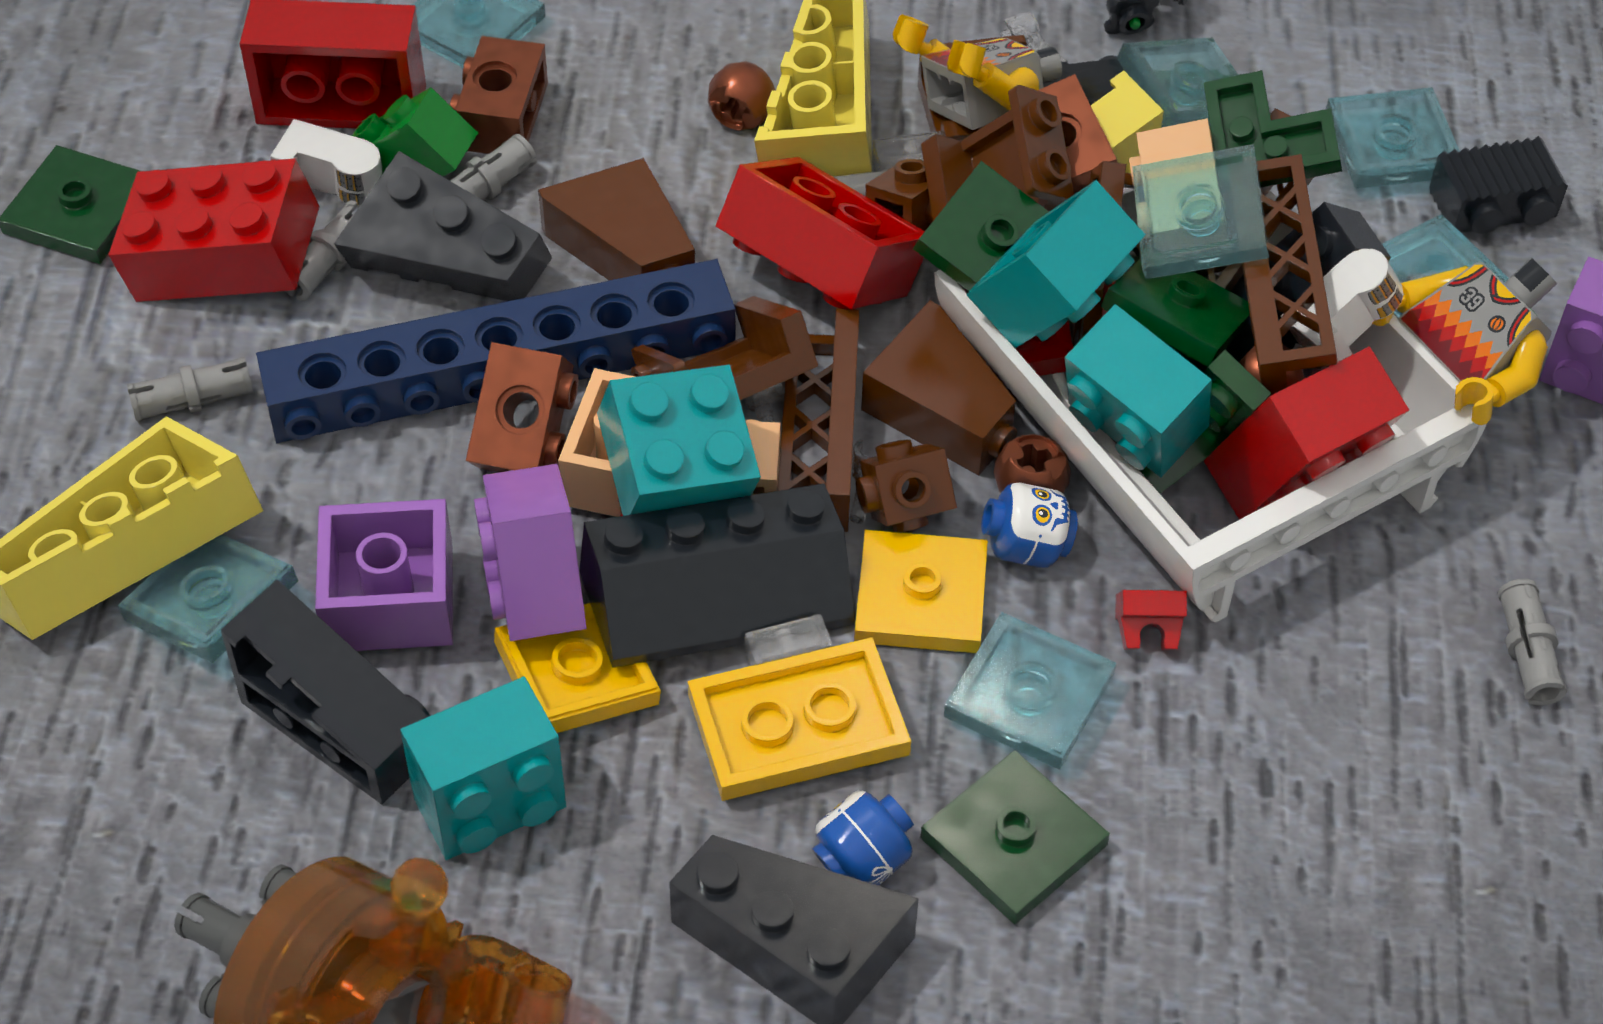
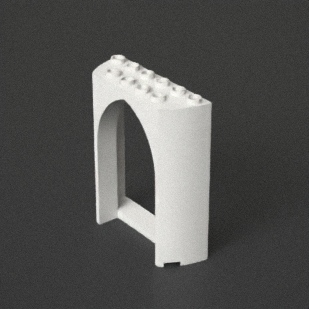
(1409, 464)

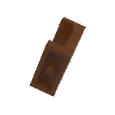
(1019, 145)
(769, 353)

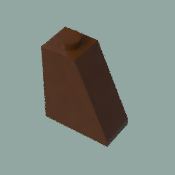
(616, 222)
(940, 391)

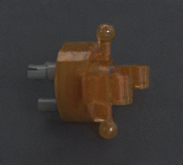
(365, 951)

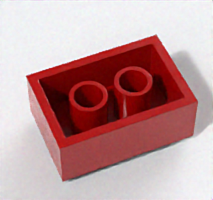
(329, 60)
(215, 230)
(821, 232)
(1307, 432)

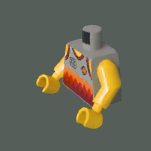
(974, 79)
(1481, 330)

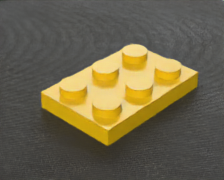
(798, 718)

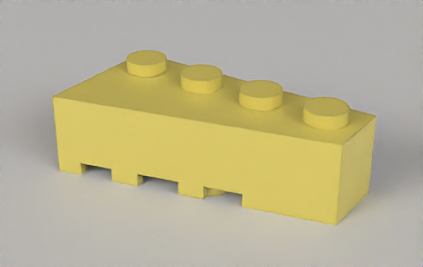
(823, 92)
(120, 525)

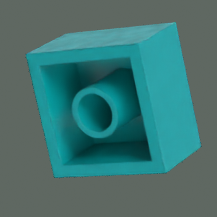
(1058, 267)
(1137, 392)
(677, 439)
(485, 768)

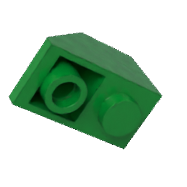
(421, 129)

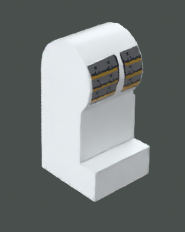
(331, 160)
(1357, 294)

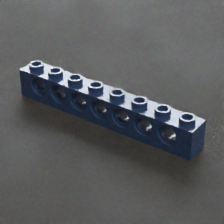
(444, 357)

